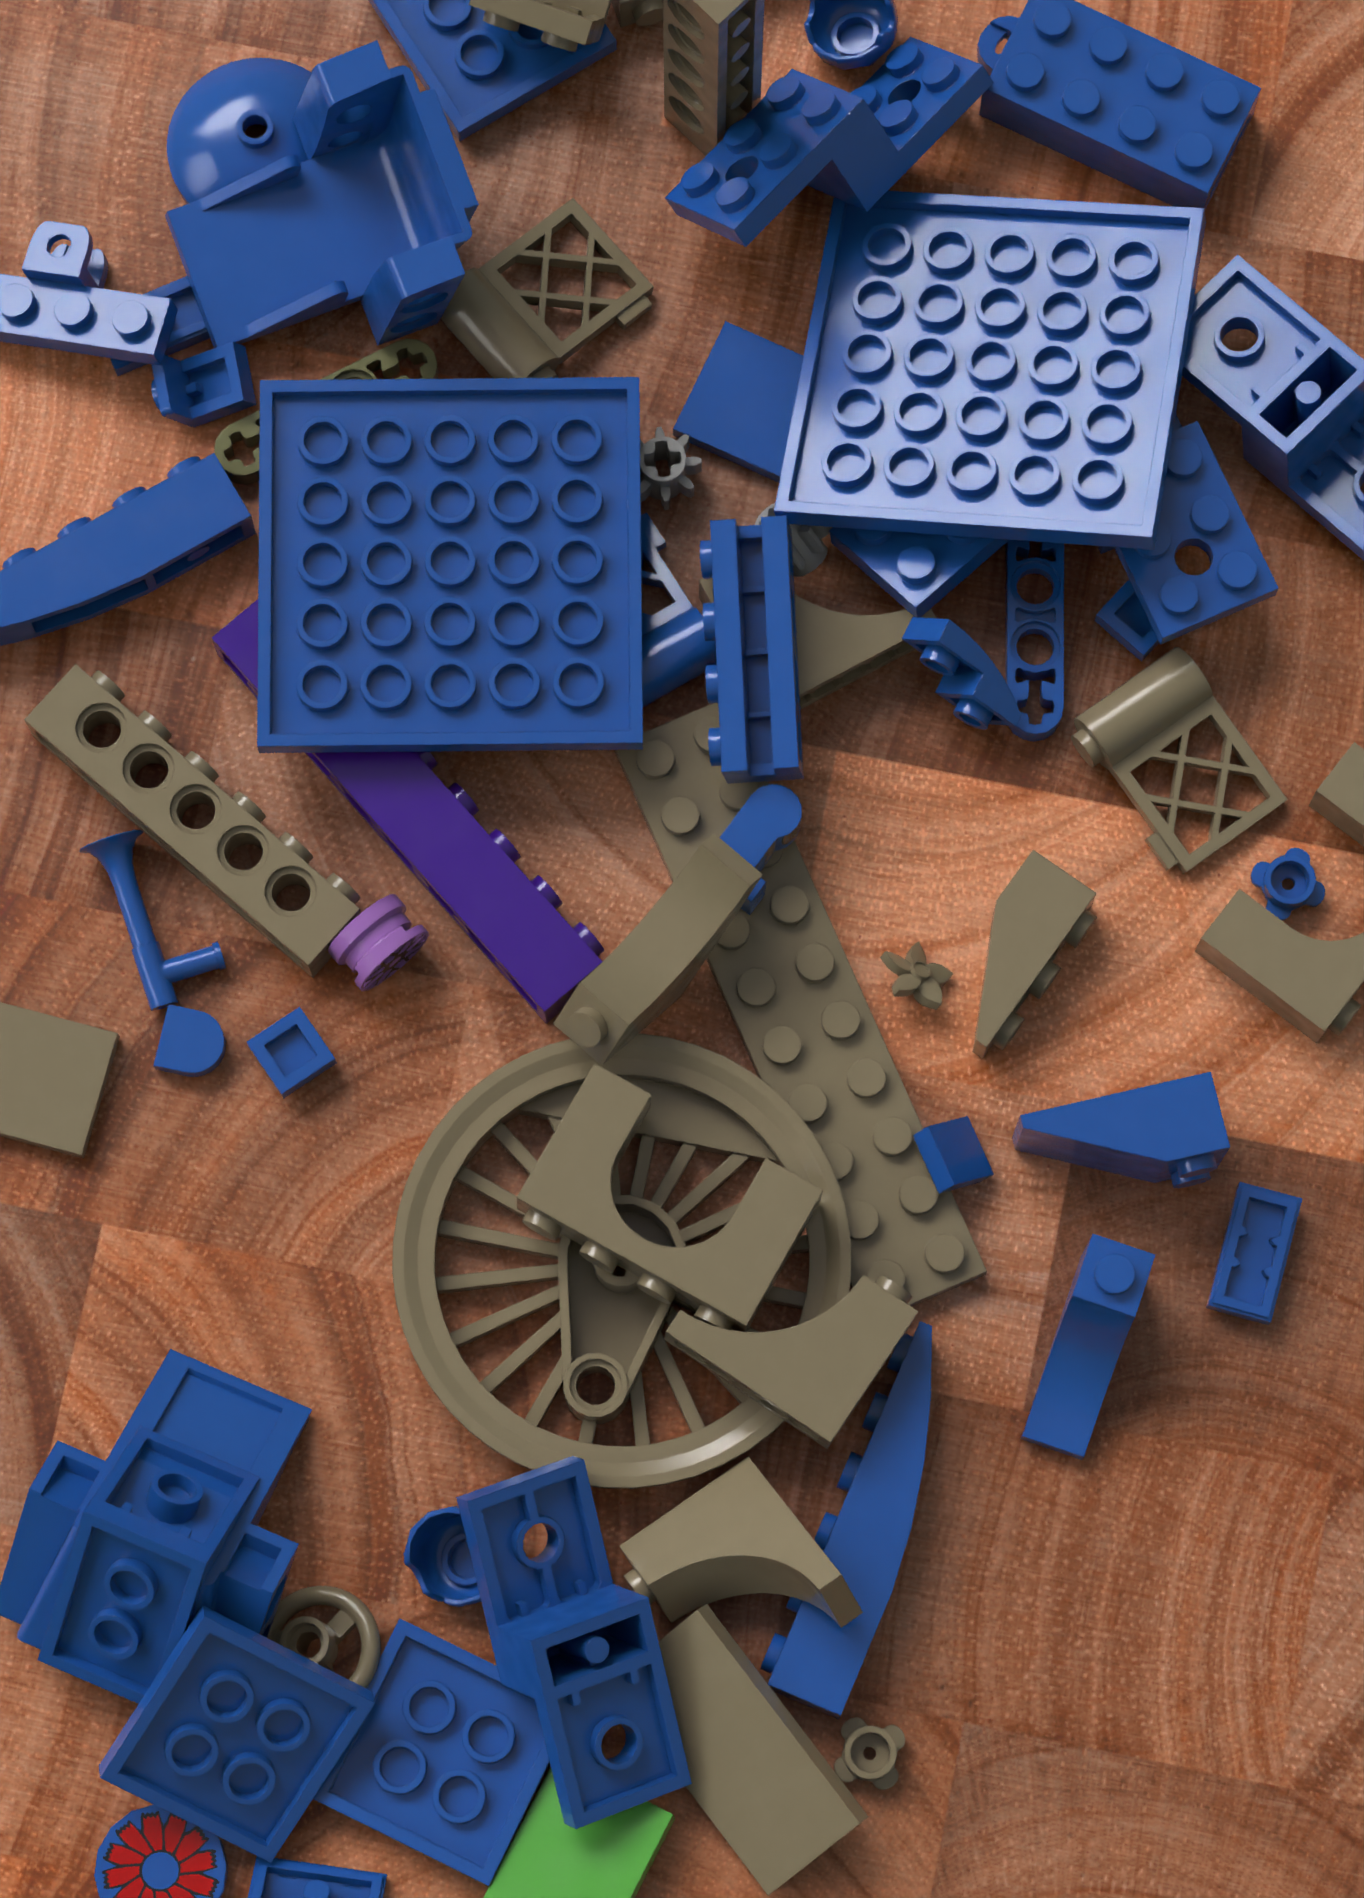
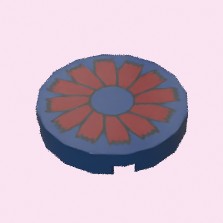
(160, 1857)

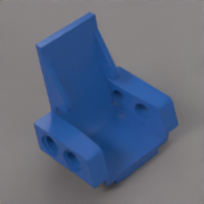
(356, 222)
(135, 1544)

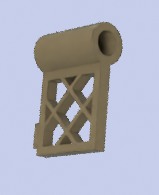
(507, 333)
(1144, 719)

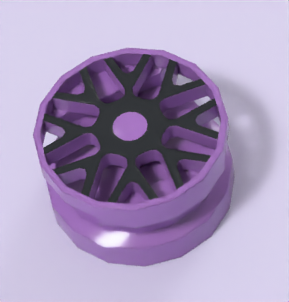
(378, 942)

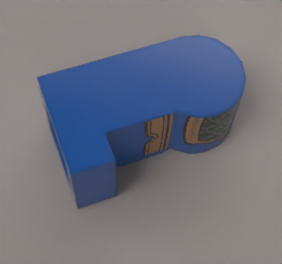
(761, 827)

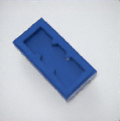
(1254, 1253)

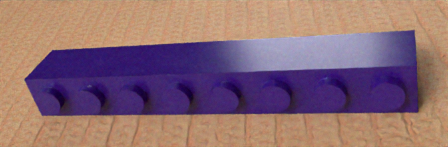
(449, 853)

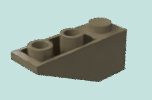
(1028, 929)

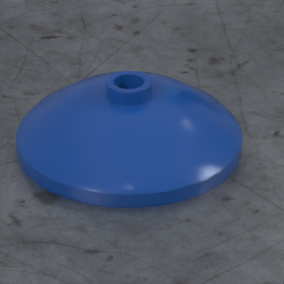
(210, 122)

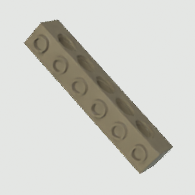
(711, 65)
(64, 727)

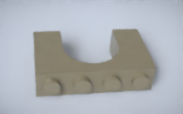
(1291, 973)
(718, 1277)

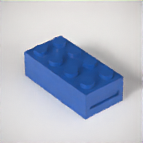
(1115, 99)

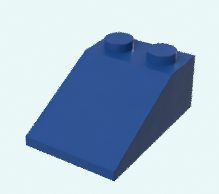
(1138, 1133)

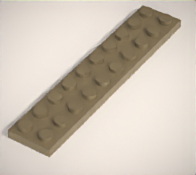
(809, 1024)

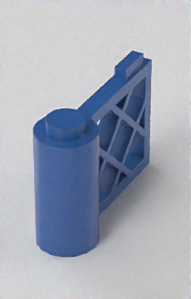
(673, 637)

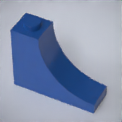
(1087, 1345)

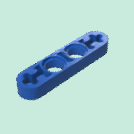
(1039, 619)

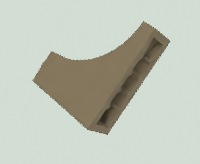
(838, 645)
(660, 953)
(810, 1370)
(733, 1543)

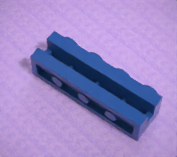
(754, 651)

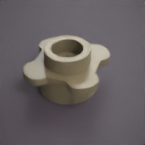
(854, 1765)

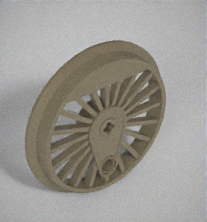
(603, 1318)

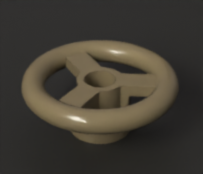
(305, 1629)

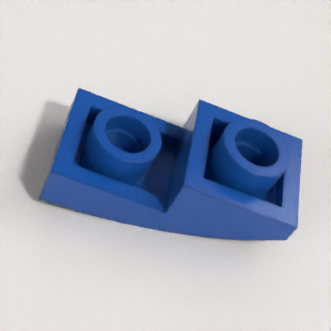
(969, 675)

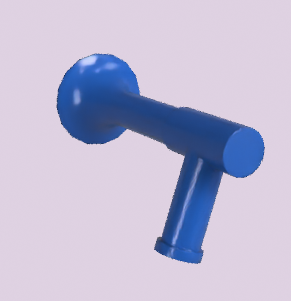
(155, 972)

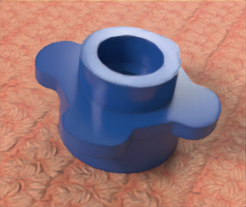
(1293, 866)

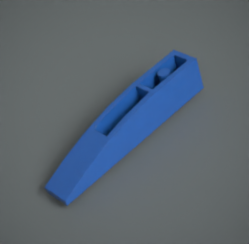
(124, 552)
(864, 1541)

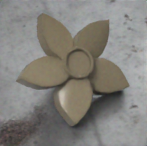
(917, 977)

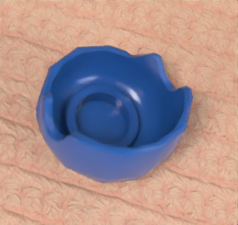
(851, 31)
(441, 1558)

